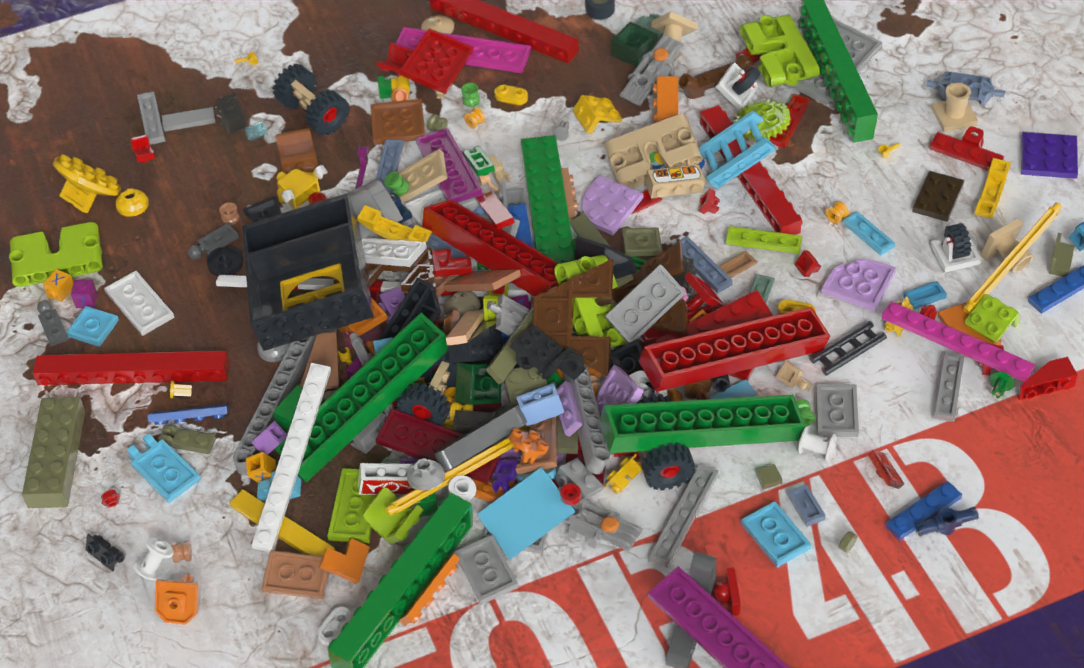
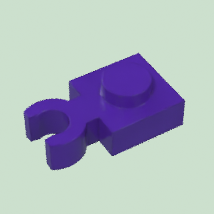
(504, 473)

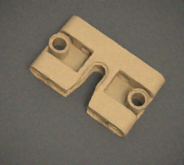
(665, 137)

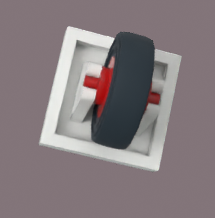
(738, 85)

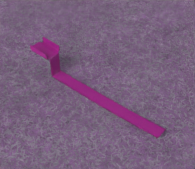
(362, 153)

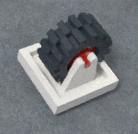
(955, 249)

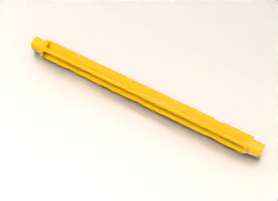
(1013, 257)
(462, 469)

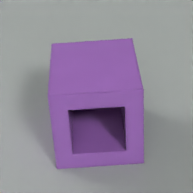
(269, 438)

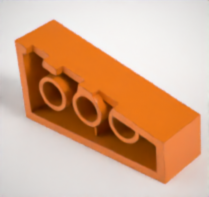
(667, 97)

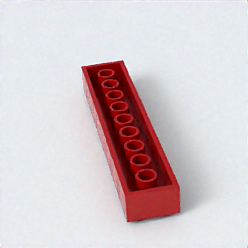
(490, 246)
(733, 349)

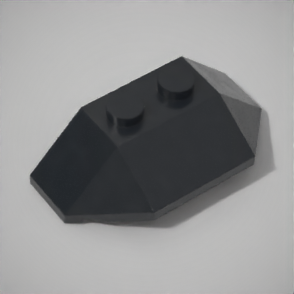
(622, 265)
(419, 299)

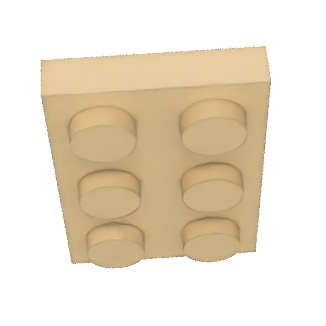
(424, 174)

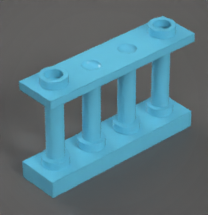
(744, 160)

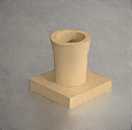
(674, 26)
(955, 111)
(1004, 241)

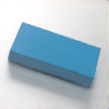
(925, 295)

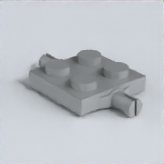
(508, 314)

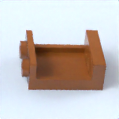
(296, 151)

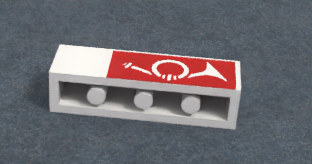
(375, 477)

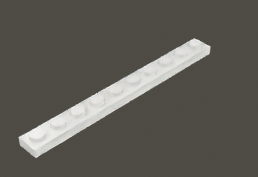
(291, 458)

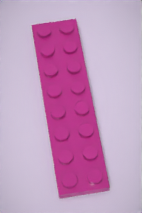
(486, 52)

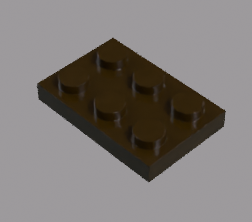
(938, 196)

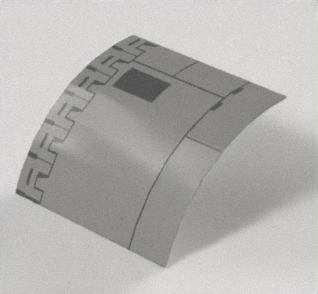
(376, 197)

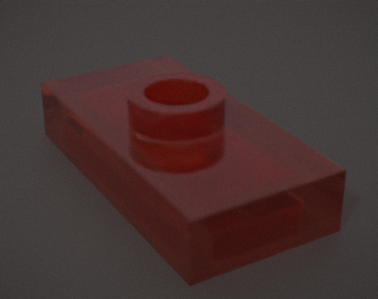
(885, 469)

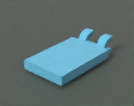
(163, 468)

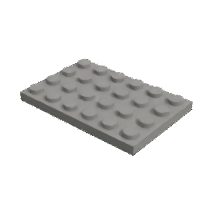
(861, 49)

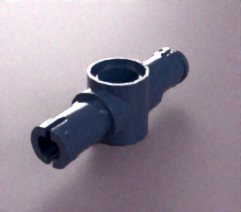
(939, 524)

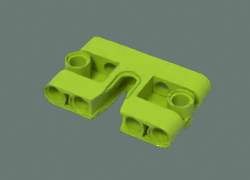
(785, 51)
(77, 255)
(587, 315)

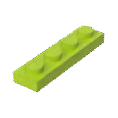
(764, 240)

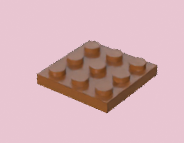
(397, 121)

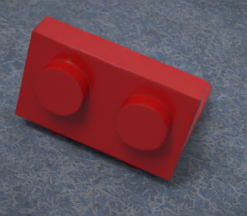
(396, 58)

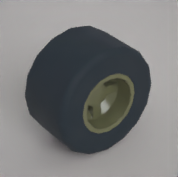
(599, 8)

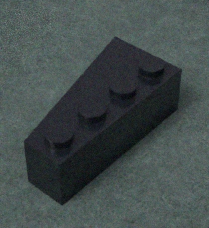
(481, 346)

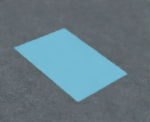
(525, 513)

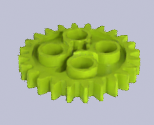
(775, 118)

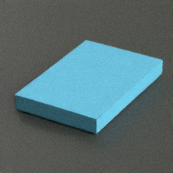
(775, 534)

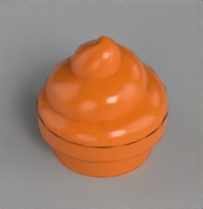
(399, 94)

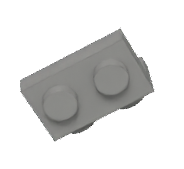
(511, 196)
(576, 473)

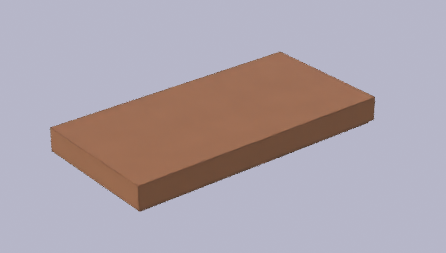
(483, 280)

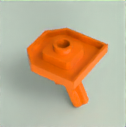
(176, 600)

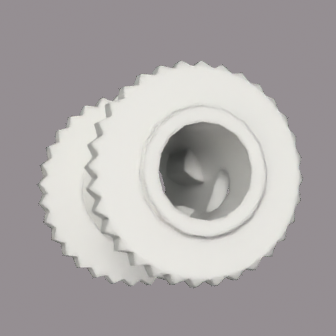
(817, 443)
(462, 487)
(157, 552)

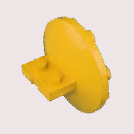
(84, 182)

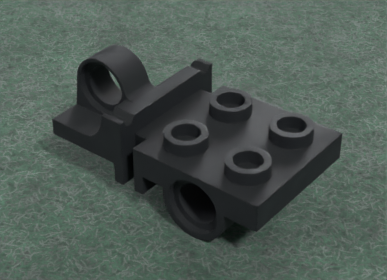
(543, 353)

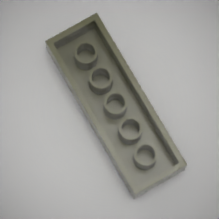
(54, 452)

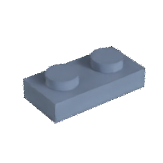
(806, 505)

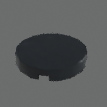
(225, 261)

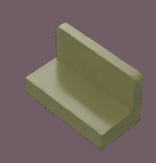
(1061, 258)

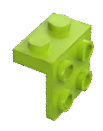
(992, 318)
(393, 527)

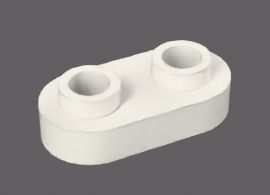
(332, 625)

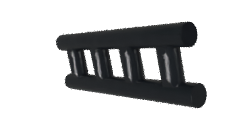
(847, 357)

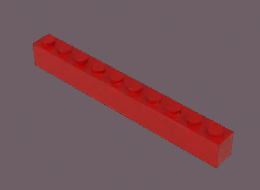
(510, 27)
(755, 179)
(131, 368)

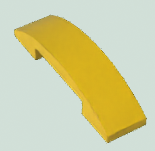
(993, 188)
(390, 229)

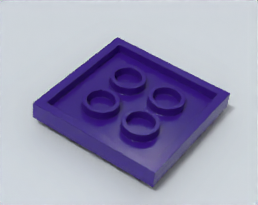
(1049, 155)

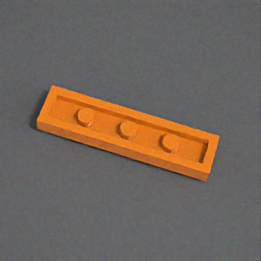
(425, 597)

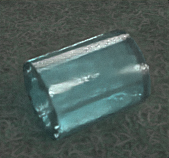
(255, 131)

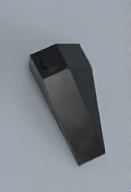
(628, 358)

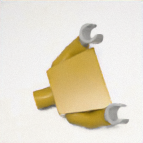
(298, 186)

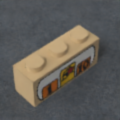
(675, 181)

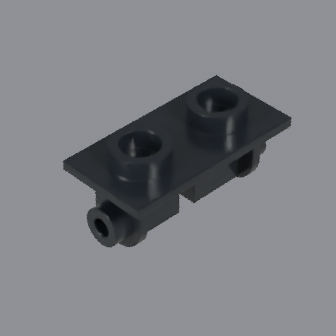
(98, 548)

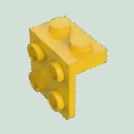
(592, 109)

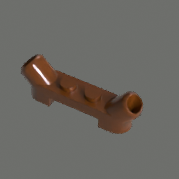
(696, 85)

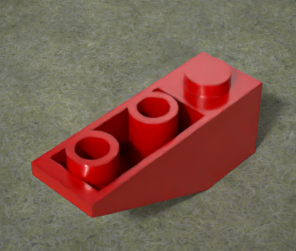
(1052, 377)

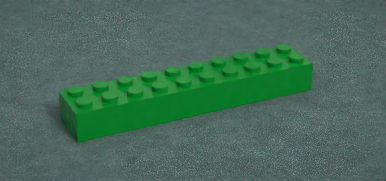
(838, 70)
(547, 198)
(371, 392)
(701, 423)
(401, 585)

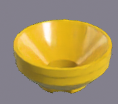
(132, 206)

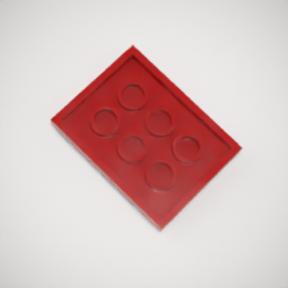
(437, 61)

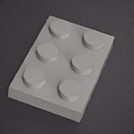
(837, 410)
(486, 569)

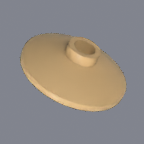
(439, 23)

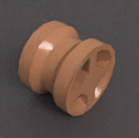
(229, 213)
(181, 551)

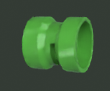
(470, 94)
(396, 183)
(808, 416)

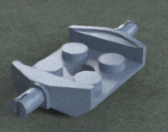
(980, 86)

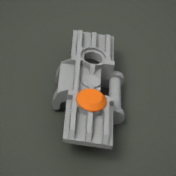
(660, 60)
(609, 528)

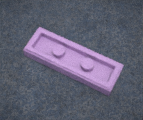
(571, 419)

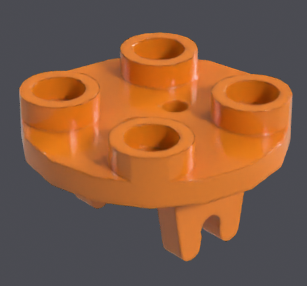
(529, 444)

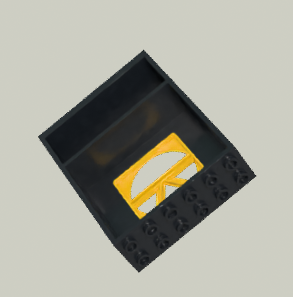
(300, 246)

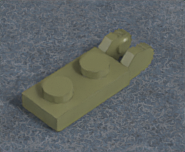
(188, 439)

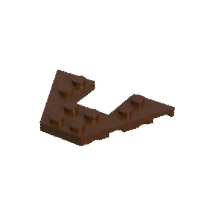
(672, 260)
(421, 268)
(555, 314)

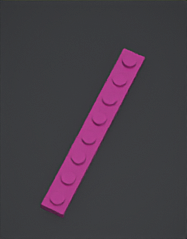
(958, 341)

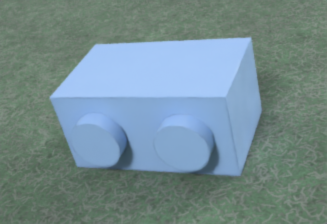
(540, 404)

